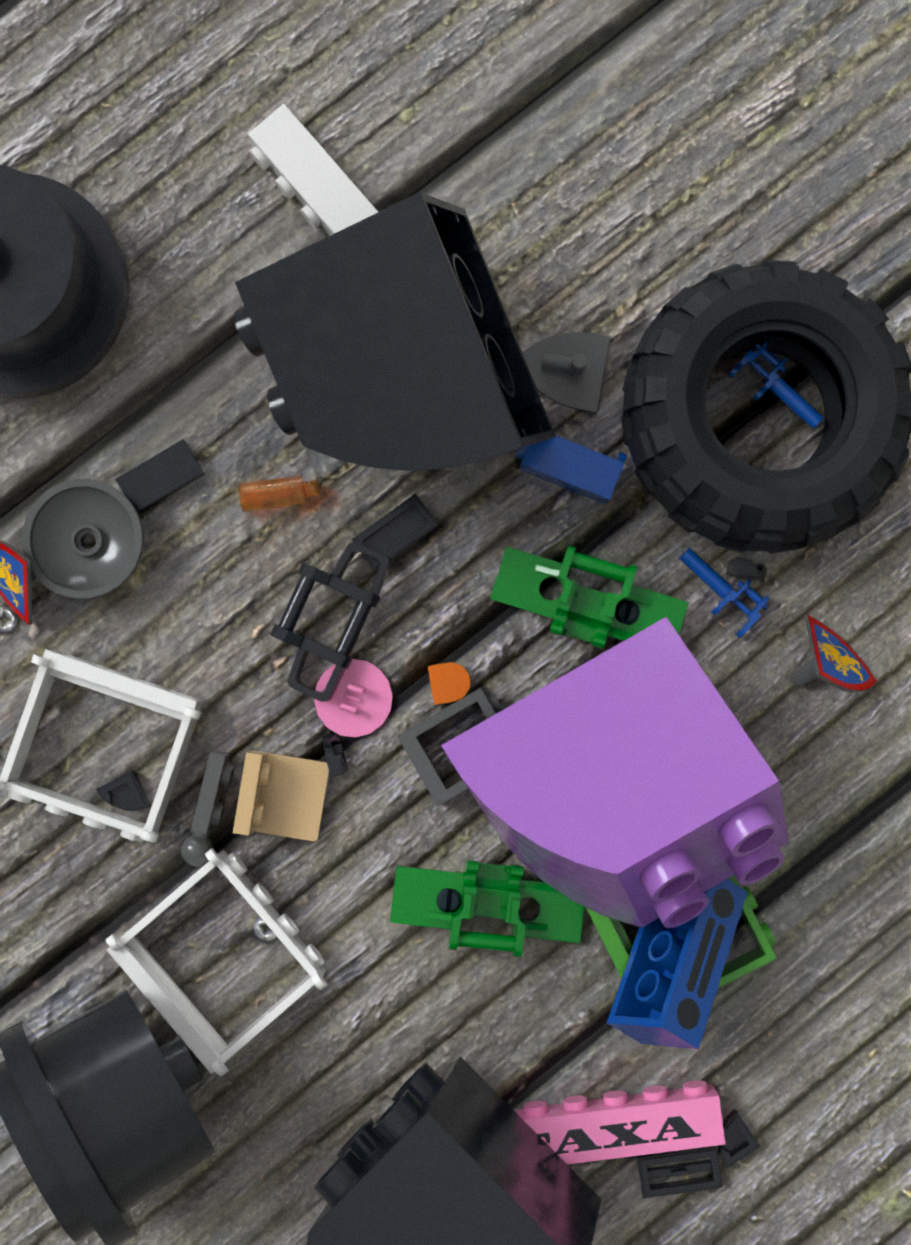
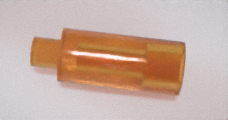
(276, 493)

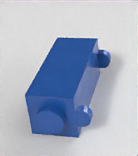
(573, 467)

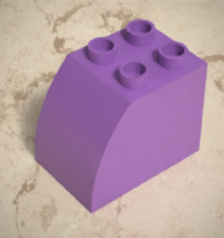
(628, 784)

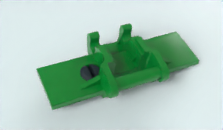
(582, 610)
(483, 890)

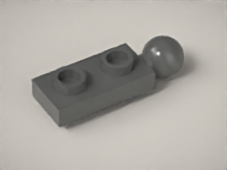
(209, 809)

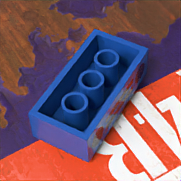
(677, 973)

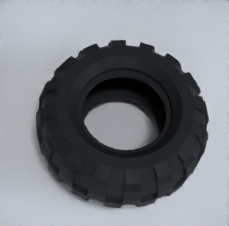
(826, 333)

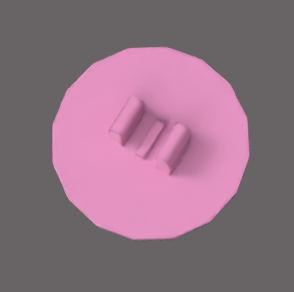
(359, 701)

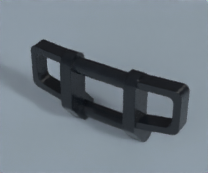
(340, 655)

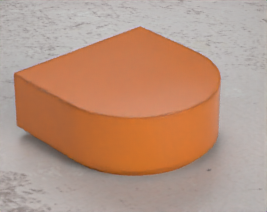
(448, 682)

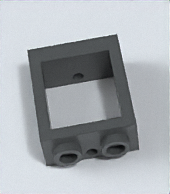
(421, 759)

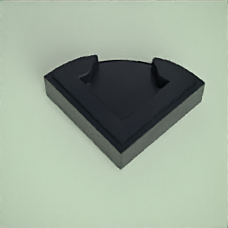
(746, 569)
(335, 755)
(125, 793)
(738, 1140)

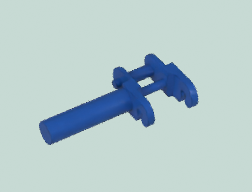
(778, 385)
(725, 590)

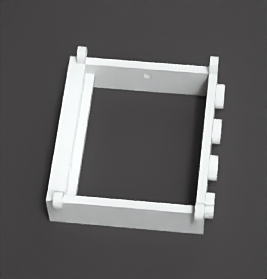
(117, 685)
(170, 999)

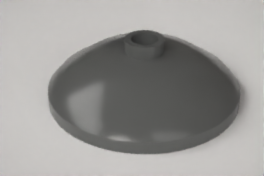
(56, 537)

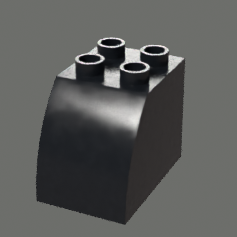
(393, 344)
(451, 1171)

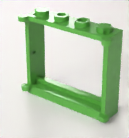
(620, 947)

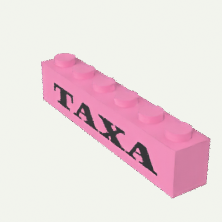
(629, 1124)

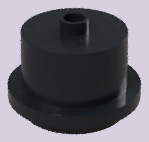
(58, 285)
(100, 1115)

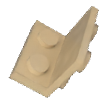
(281, 796)

